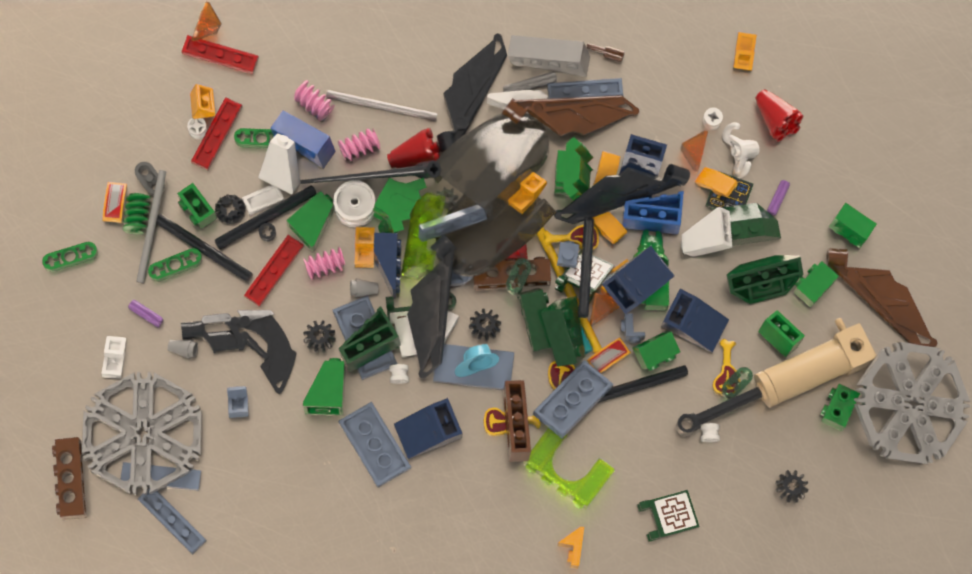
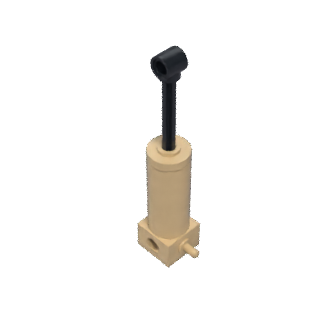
(797, 374)

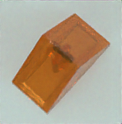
(207, 24)
(693, 149)
(602, 307)

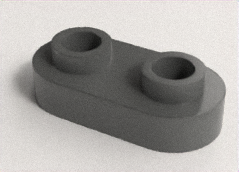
(148, 180)

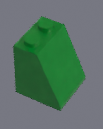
(327, 390)

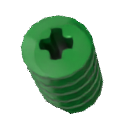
(135, 213)

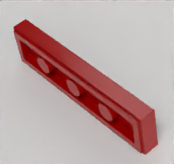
(220, 55)
(216, 133)
(273, 270)

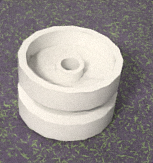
(345, 199)

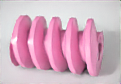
(312, 101)
(359, 144)
(324, 263)

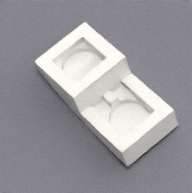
(114, 357)

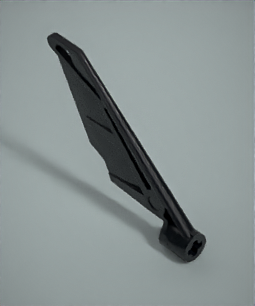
(469, 89)
(424, 170)
(616, 189)
(430, 308)

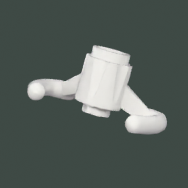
(741, 150)

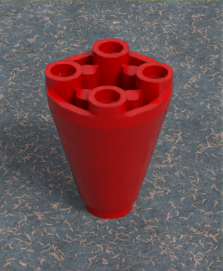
(778, 115)
(415, 150)

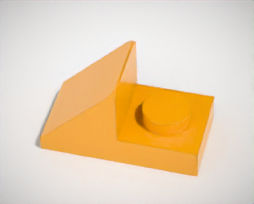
(573, 541)

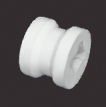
(710, 122)
(196, 124)
(399, 373)
(710, 432)

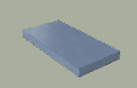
(350, 319)
(489, 378)
(573, 399)
(374, 444)

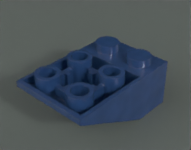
(644, 155)
(386, 252)
(637, 279)
(695, 321)
(428, 429)

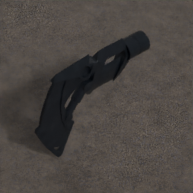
(279, 356)

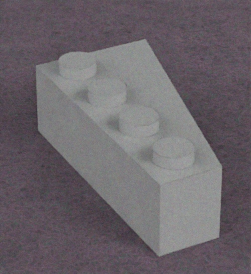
(549, 54)

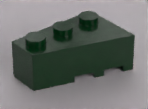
(532, 305)
(564, 331)
(369, 342)

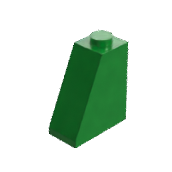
(312, 219)

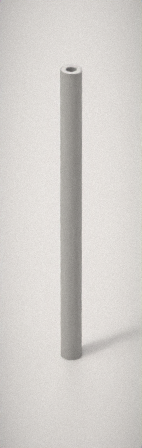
(381, 105)
(151, 226)

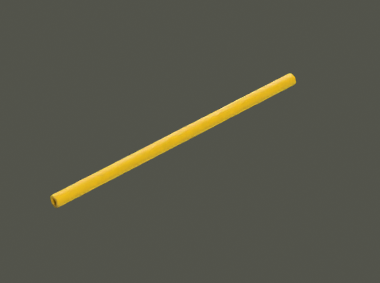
(569, 291)

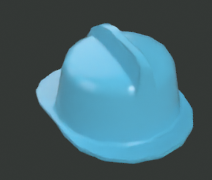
(475, 360)

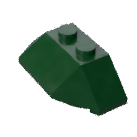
(752, 224)
(765, 278)

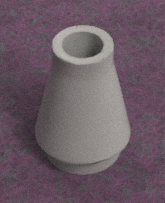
(362, 288)
(185, 348)

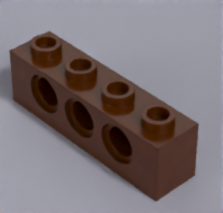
(540, 278)
(516, 421)
(76, 508)

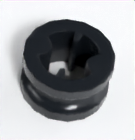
(272, 233)

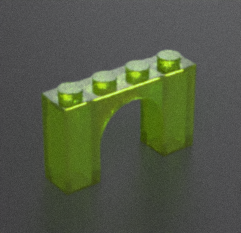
(417, 258)
(580, 491)

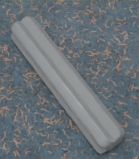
(531, 83)

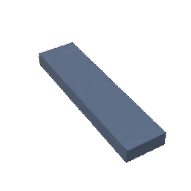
(587, 88)
(451, 222)
(188, 482)
(172, 521)

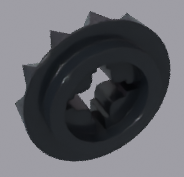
(233, 216)

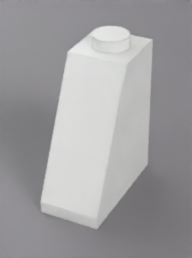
(281, 164)
(709, 234)

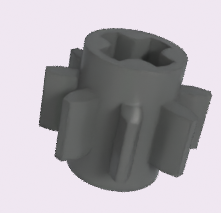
(448, 193)

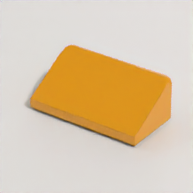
(202, 102)

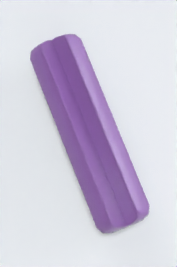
(778, 197)
(145, 313)

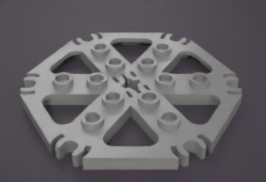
(895, 400)
(126, 424)

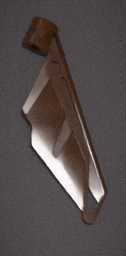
(574, 114)
(884, 295)

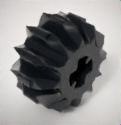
(479, 319)
(324, 341)
(783, 487)

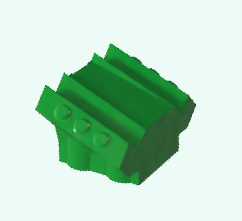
(573, 170)
(396, 204)

